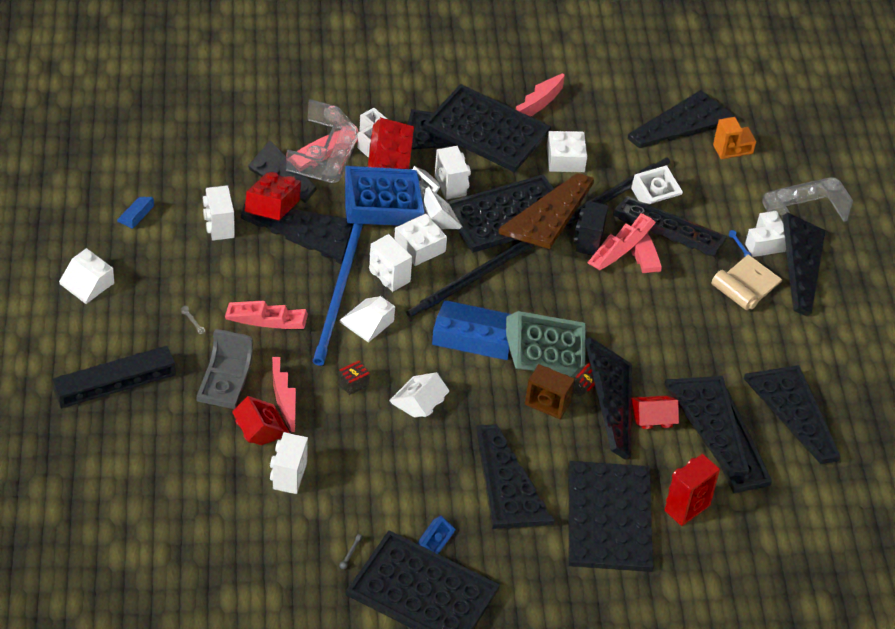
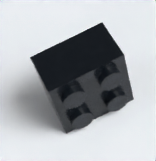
(590, 227)

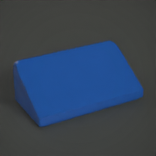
(136, 211)
(436, 535)

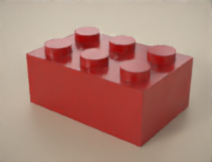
(390, 144)
(273, 196)
(691, 489)

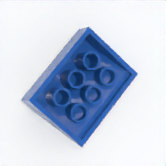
(382, 195)
(471, 330)

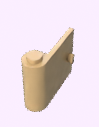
(746, 282)

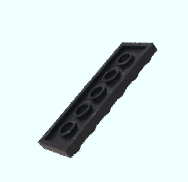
(672, 226)
(758, 474)

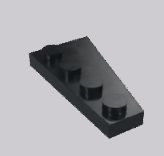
(273, 160)

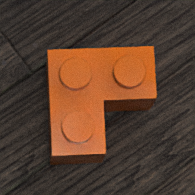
(732, 139)

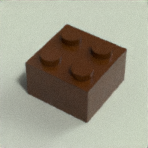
(549, 391)

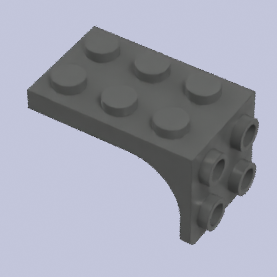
(227, 369)

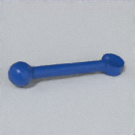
(732, 234)

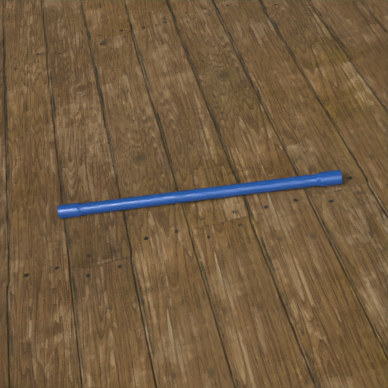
(321, 349)

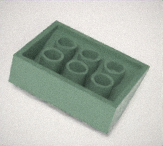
(546, 342)

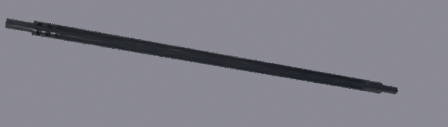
(519, 248)

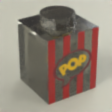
(353, 377)
(583, 380)

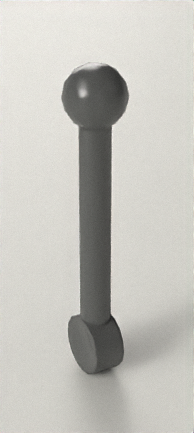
(343, 565)

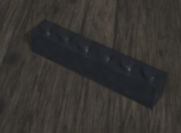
(113, 376)

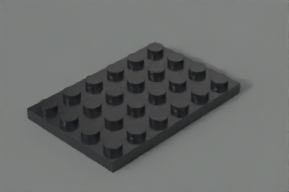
(487, 127)
(489, 210)
(609, 516)
(421, 587)

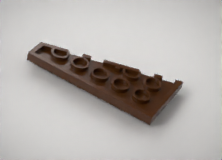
(548, 216)

